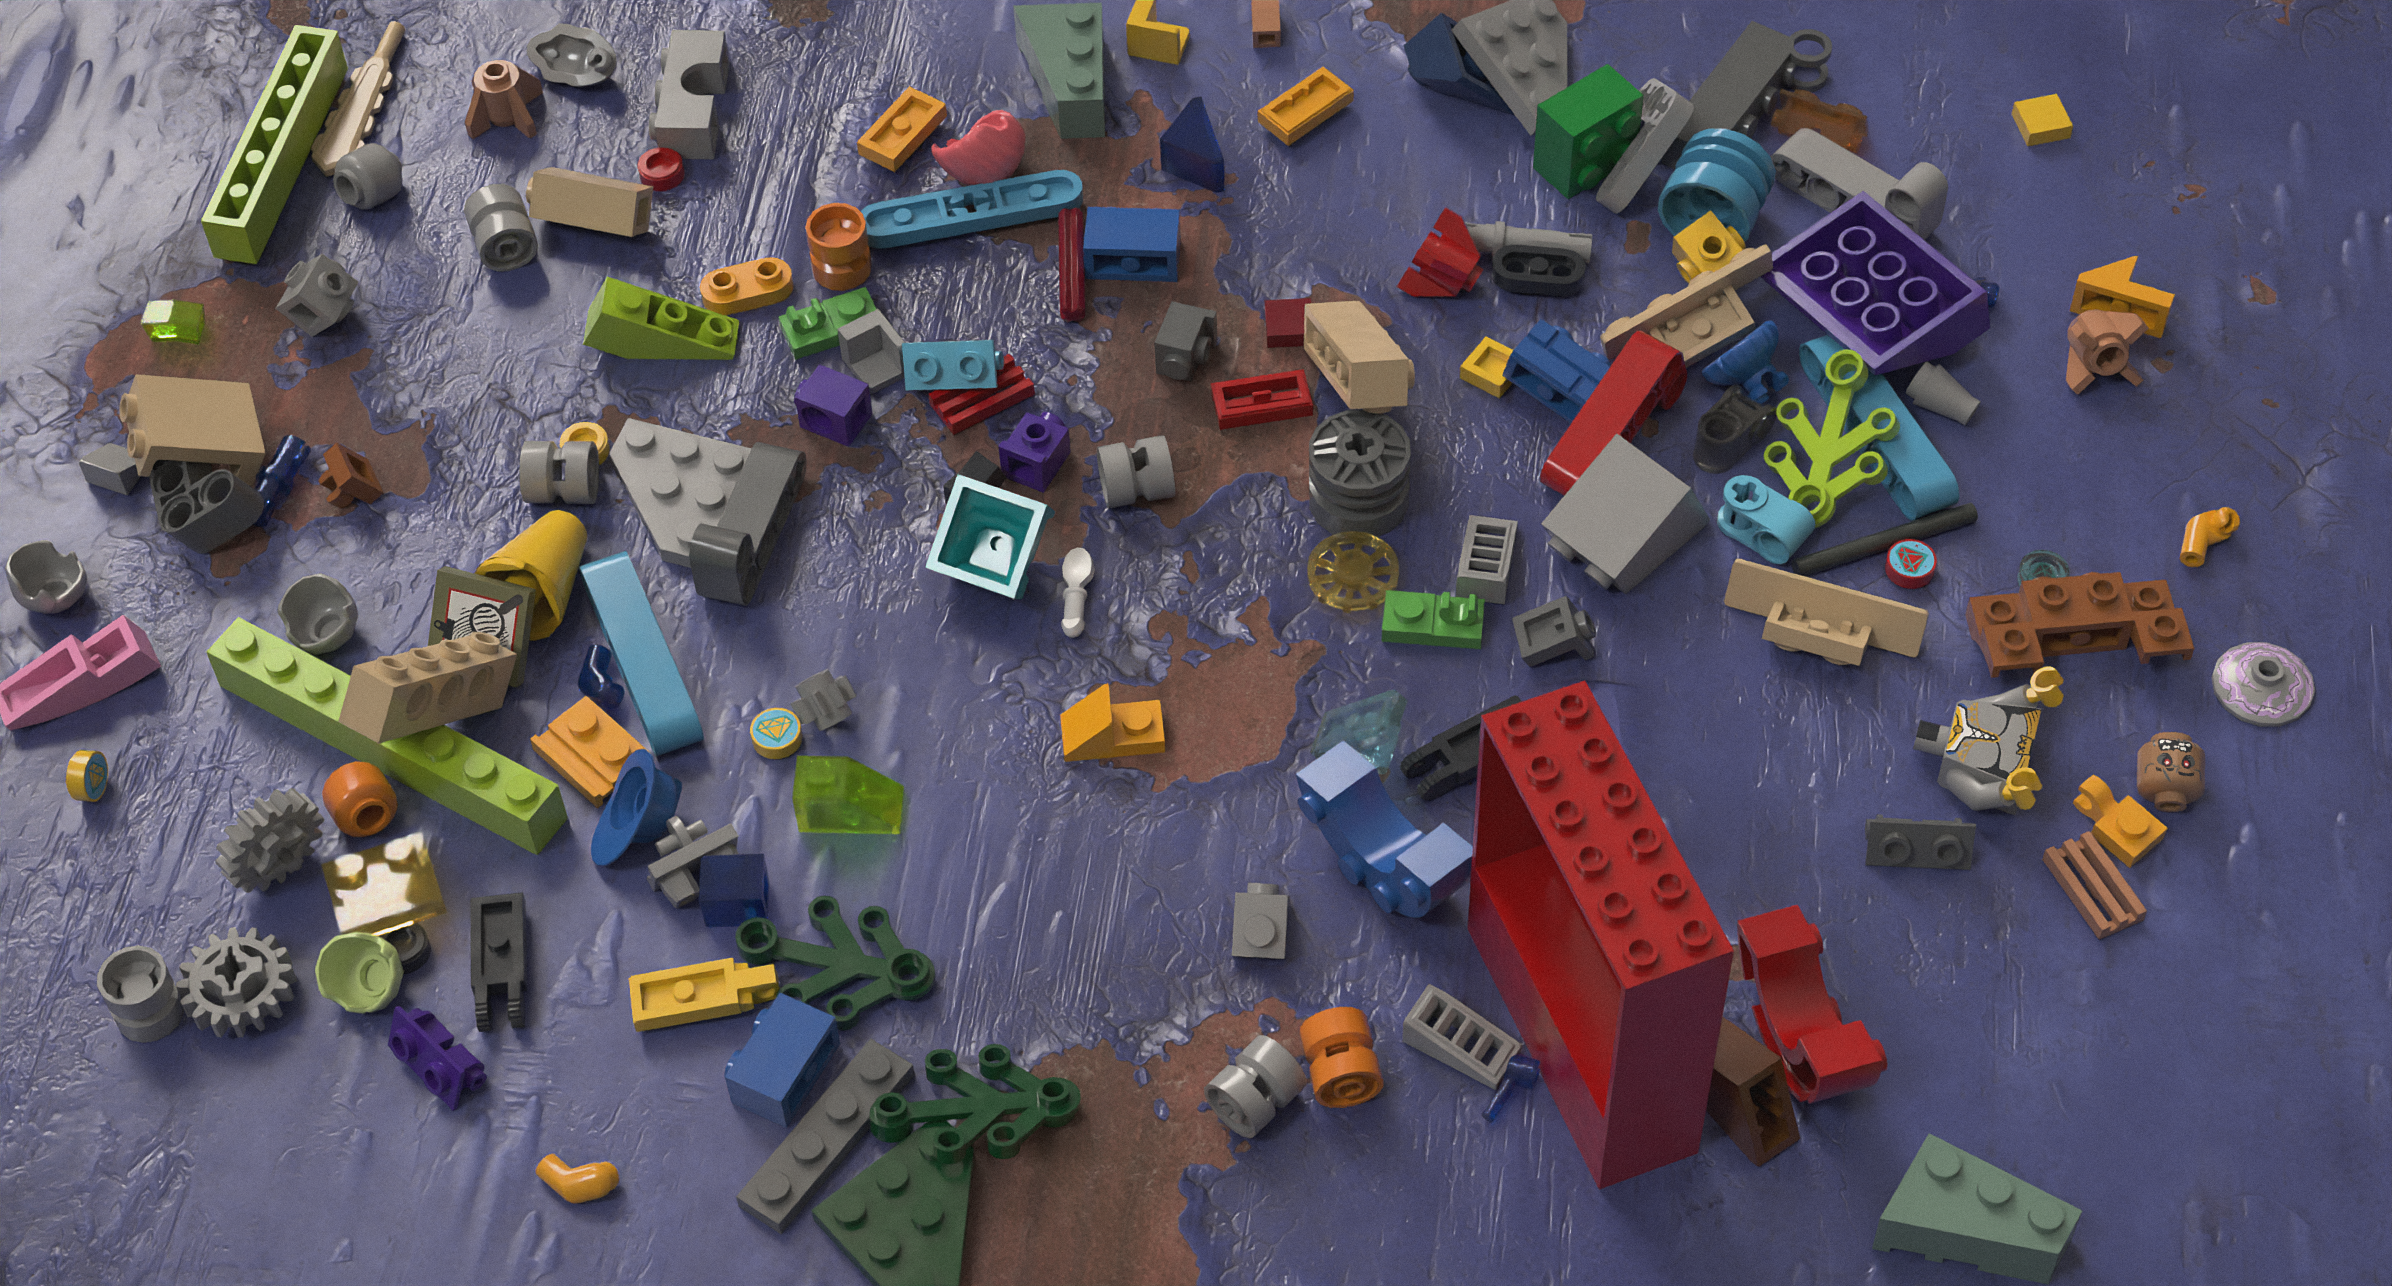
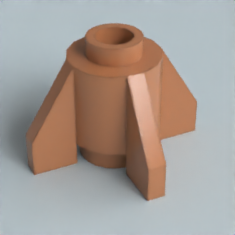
(501, 98)
(2101, 346)

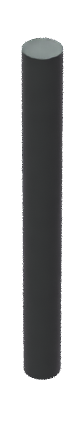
(1884, 540)

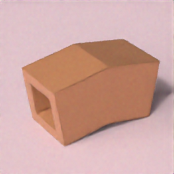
(1265, 23)

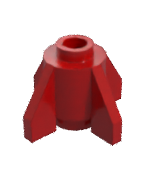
(1444, 261)

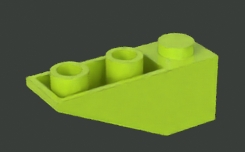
(655, 326)

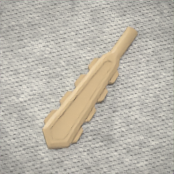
(357, 105)

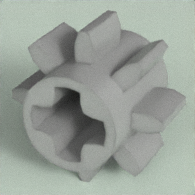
(823, 699)

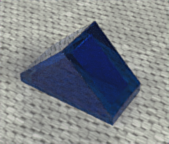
(1192, 150)

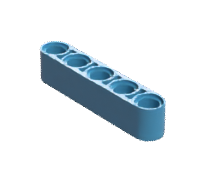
(1916, 471)
(641, 653)

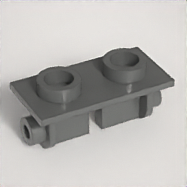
(1919, 843)

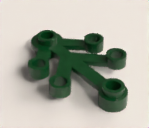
(843, 962)
(1041, 1102)

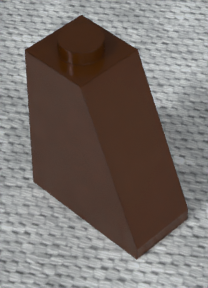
(1751, 1096)

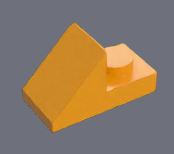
(2112, 290)
(1109, 730)

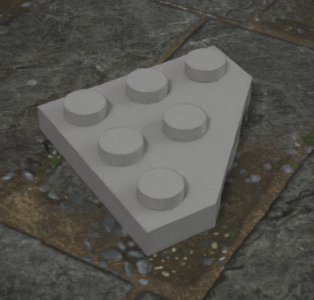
(1520, 52)
(675, 481)

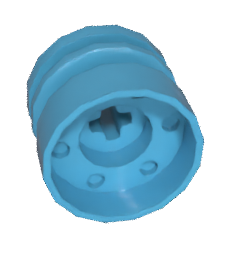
(1718, 174)

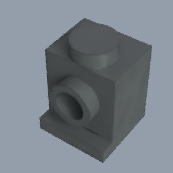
(1184, 340)

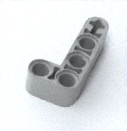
(1834, 175)

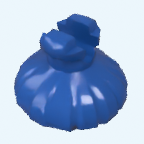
(1749, 363)

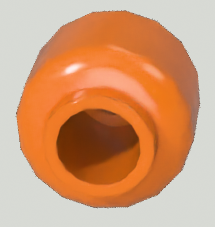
(359, 799)

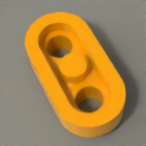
(746, 286)

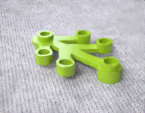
(1831, 445)

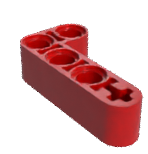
(1637, 381)

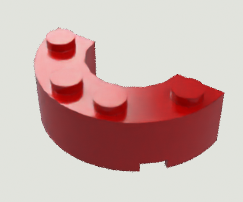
(1798, 1015)

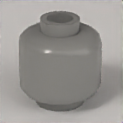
(368, 176)

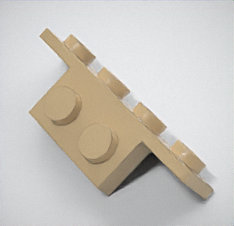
(1701, 315)
(1823, 615)

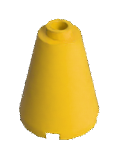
(542, 559)

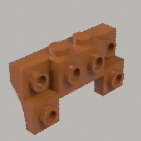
(2076, 618)

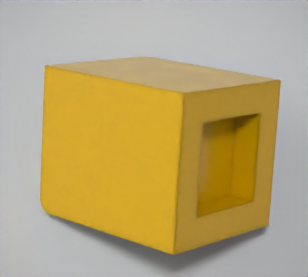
(1154, 39)

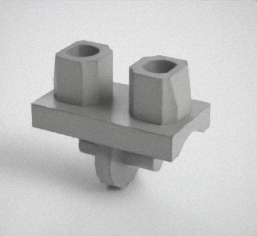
(674, 871)

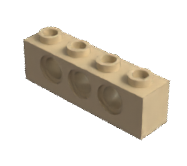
(427, 687)

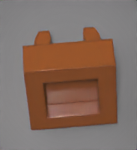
(349, 477)

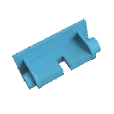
(951, 365)

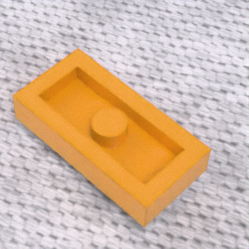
(901, 129)

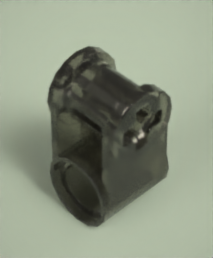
(1730, 430)

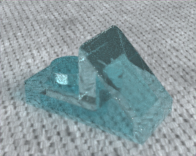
(1365, 725)

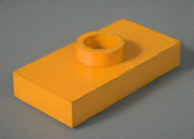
(1305, 106)

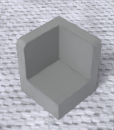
(872, 350)

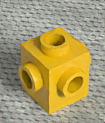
(1705, 246)

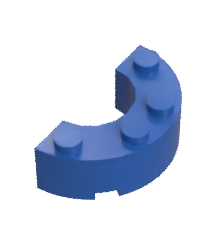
(1376, 841)

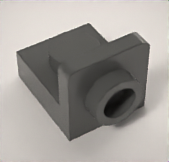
(1554, 631)

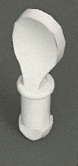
(1077, 573)

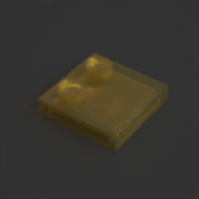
(384, 887)

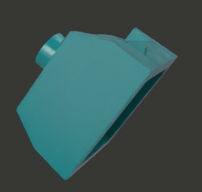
(988, 537)

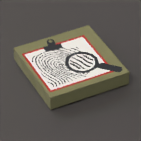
(480, 603)

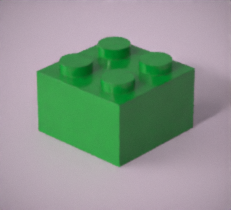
(1586, 130)

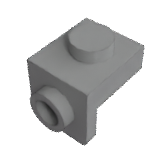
(1260, 922)

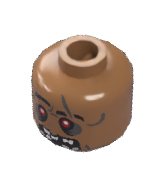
(2171, 771)

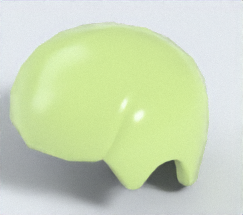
(359, 972)

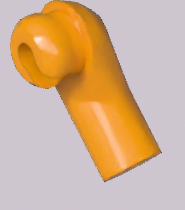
(2207, 530)
(578, 1183)

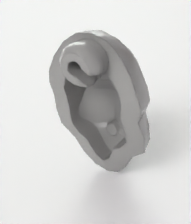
(572, 55)

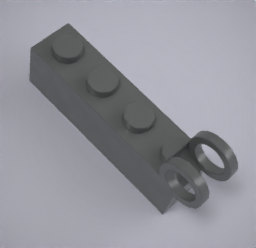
(1750, 83)

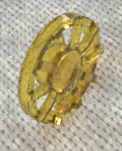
(1352, 571)

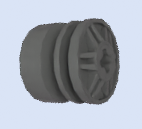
(1359, 473)

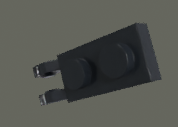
(1456, 750)
(498, 956)

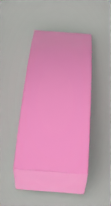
(77, 674)

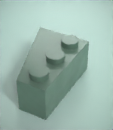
(1067, 62)
(1976, 1215)

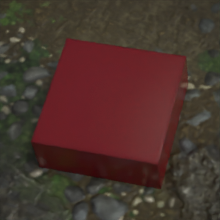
(1285, 322)

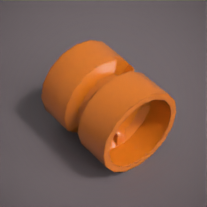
(838, 246)
(1341, 1057)

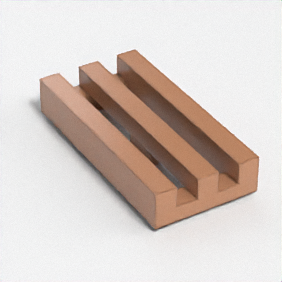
(2133, 908)

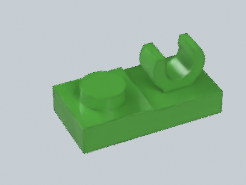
(816, 326)
(1433, 619)

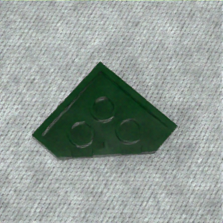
(904, 1214)

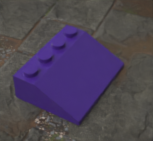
(1879, 288)

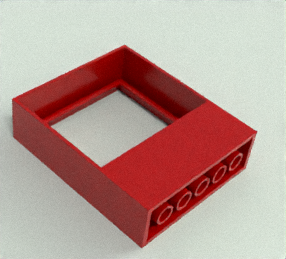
(1595, 934)

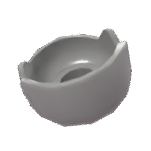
(45, 578)
(318, 614)

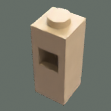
(589, 201)

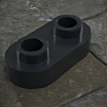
(1538, 270)

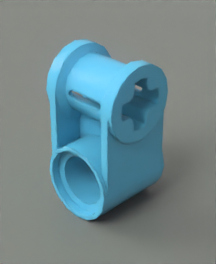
(1767, 522)

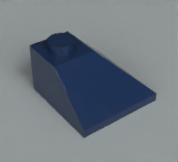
(1444, 64)

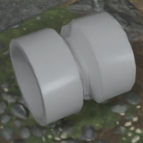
(500, 227)
(1135, 471)
(542, 472)
(140, 993)
(1250, 1091)

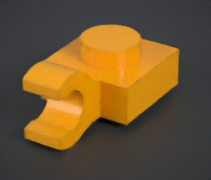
(2120, 827)

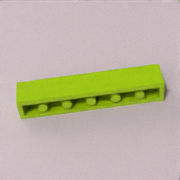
(274, 145)

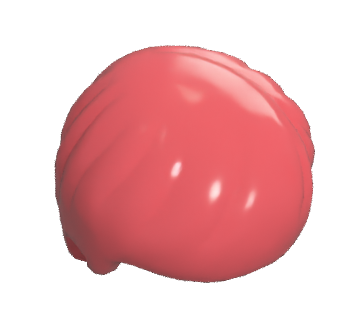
(986, 152)

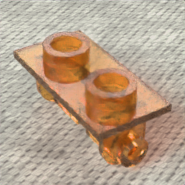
(1837, 123)

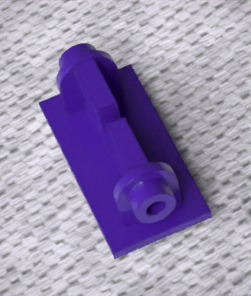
(420, 1043)

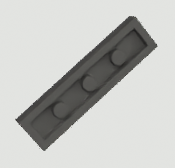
(823, 1137)

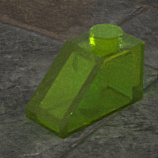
(845, 797)

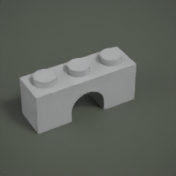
(685, 116)

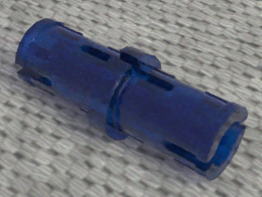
(277, 477)

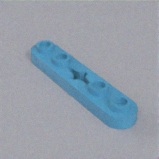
(997, 205)

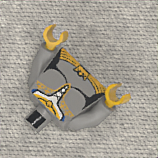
(1992, 745)

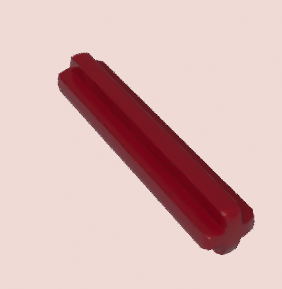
(1071, 265)

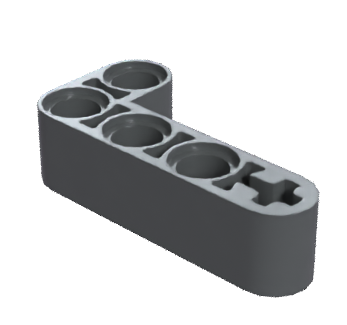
(202, 505)
(734, 555)

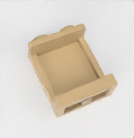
(192, 423)

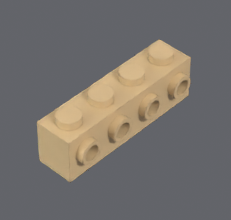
(1357, 356)

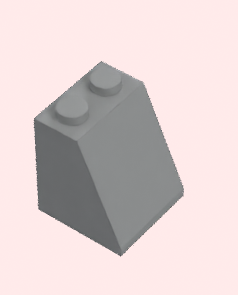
(1624, 517)

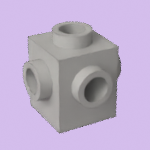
(317, 294)

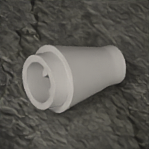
(1941, 393)

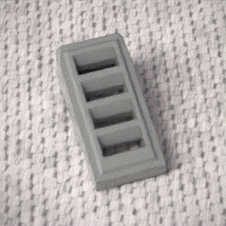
(1485, 584)
(1469, 1023)

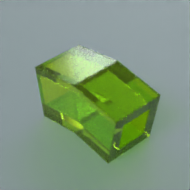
(174, 321)

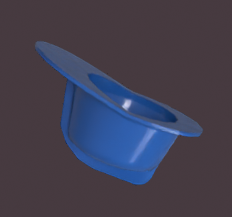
(637, 808)

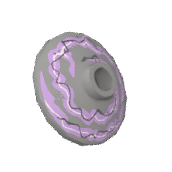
(2259, 698)

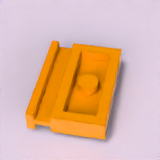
(586, 749)

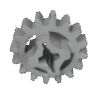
(269, 840)
(236, 982)

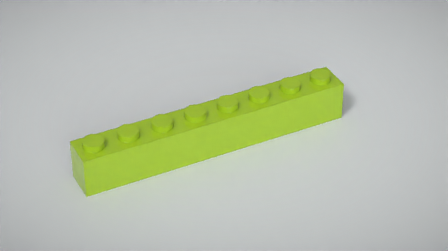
(432, 761)

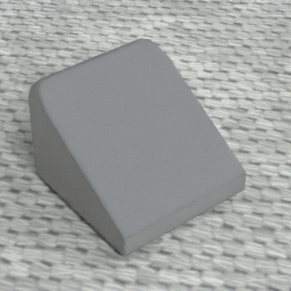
(110, 468)

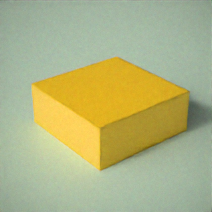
(2042, 120)
(1486, 366)

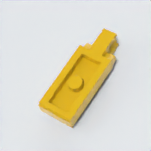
(699, 992)

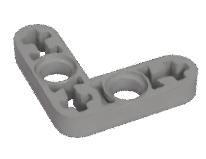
(1665, 117)

